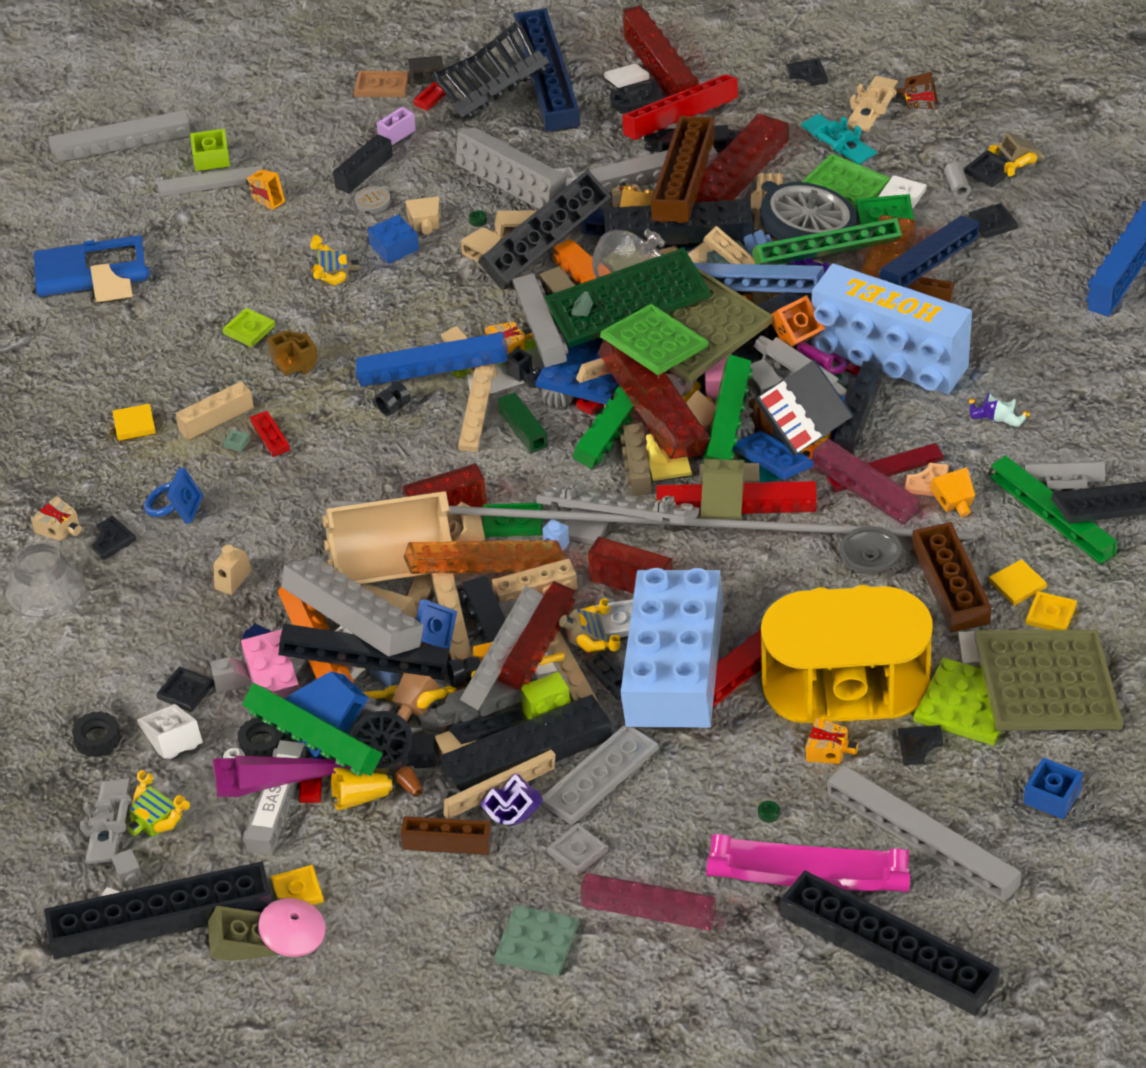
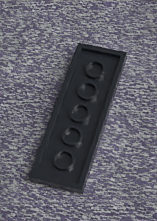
(1101, 502)

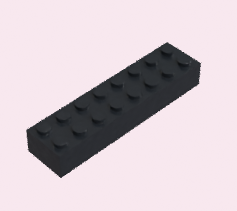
(730, 216)
(544, 229)
(562, 730)

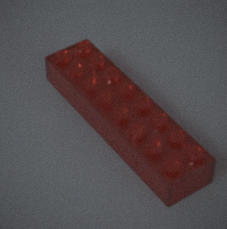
(656, 52)
(743, 159)
(657, 404)

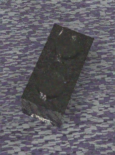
(422, 68)

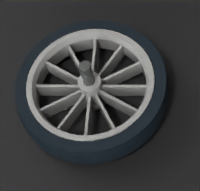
(797, 203)

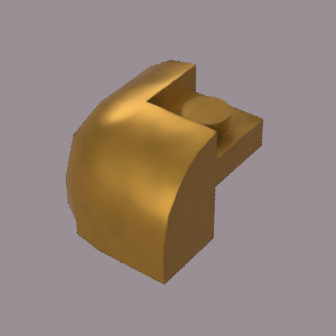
(292, 352)

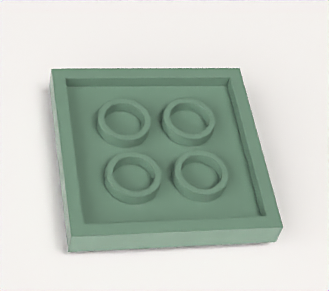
(537, 940)

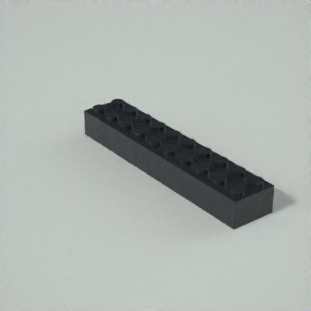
(154, 909)
(890, 942)

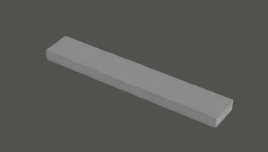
(205, 181)

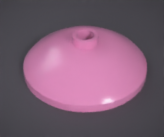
(292, 936)

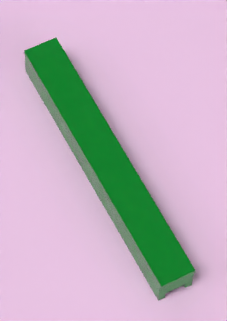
(1038, 499)

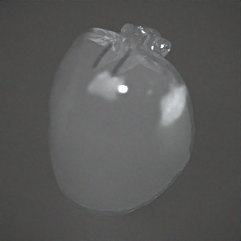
(623, 249)

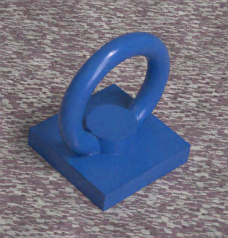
(182, 494)
(437, 623)

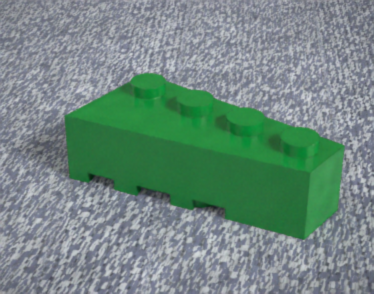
(604, 430)

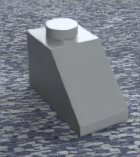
(229, 674)

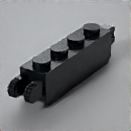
(661, 140)

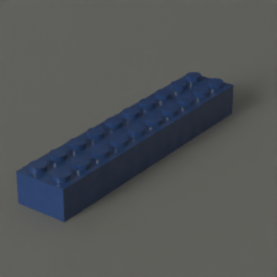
(553, 86)

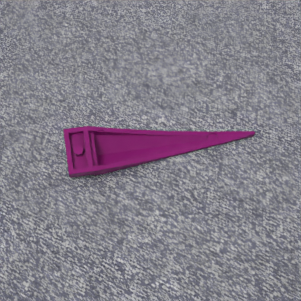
(256, 773)

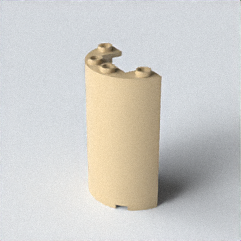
(372, 537)

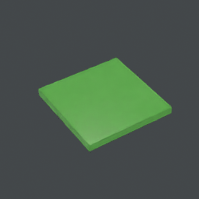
(848, 179)
(654, 339)

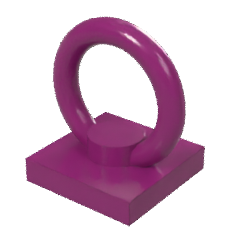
(822, 358)

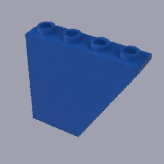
(331, 699)

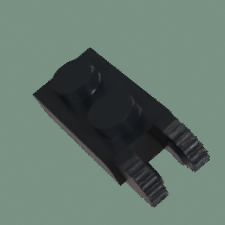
(606, 673)

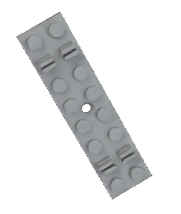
(613, 503)

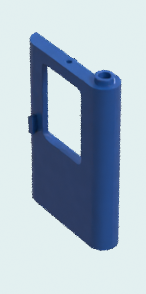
(65, 269)

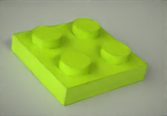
(248, 327)

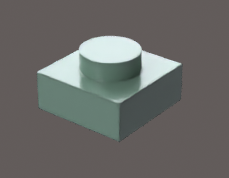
(236, 440)

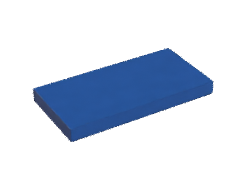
(772, 455)

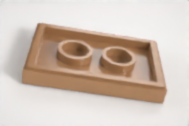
(381, 84)

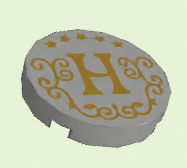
(372, 199)

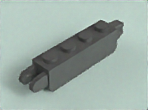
(457, 711)

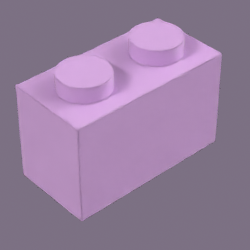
(397, 125)

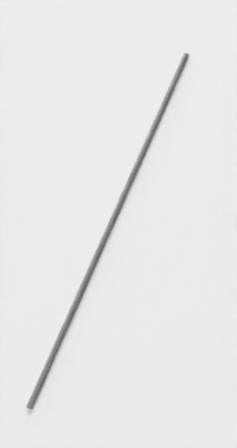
(632, 519)

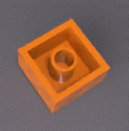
(796, 322)

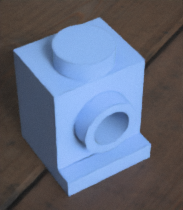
(556, 531)

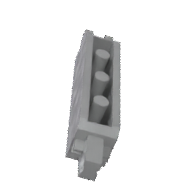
(788, 360)

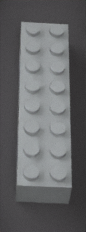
(508, 167)
(352, 606)

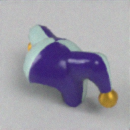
(997, 411)

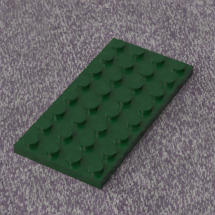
(664, 281)

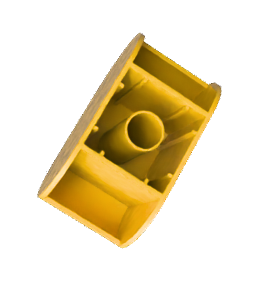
(846, 654)

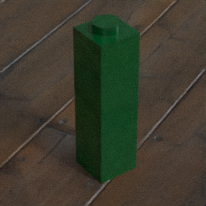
(522, 422)

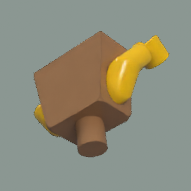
(417, 694)

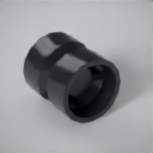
(392, 399)
(461, 672)

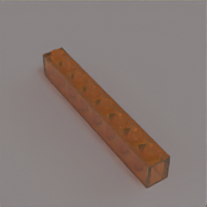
(480, 556)

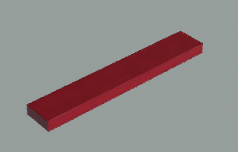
(900, 463)

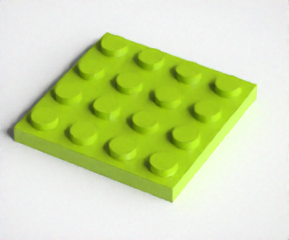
(958, 703)

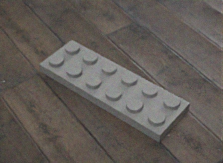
(599, 774)

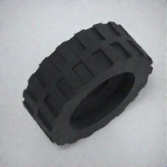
(95, 721)
(254, 727)

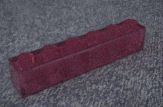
(866, 481)
(648, 901)

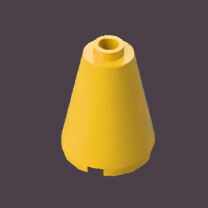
(356, 790)

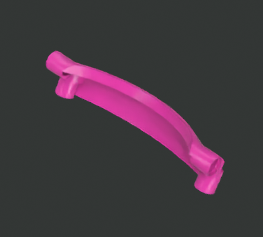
(784, 864)

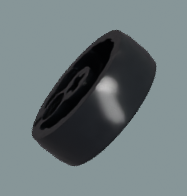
(399, 757)

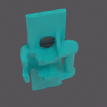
(840, 137)

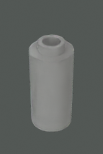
(957, 180)

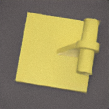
(661, 465)

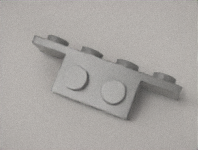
(1067, 474)

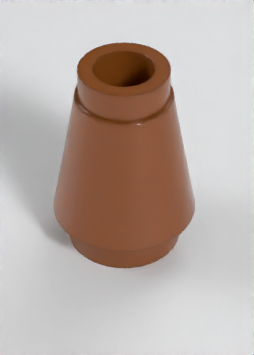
(408, 780)

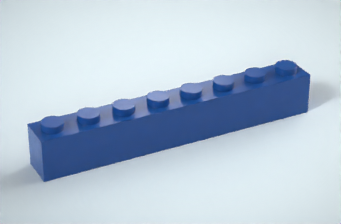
(431, 359)

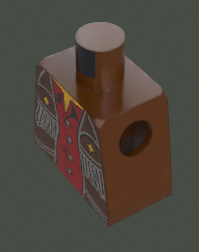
(919, 91)

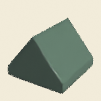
(582, 305)

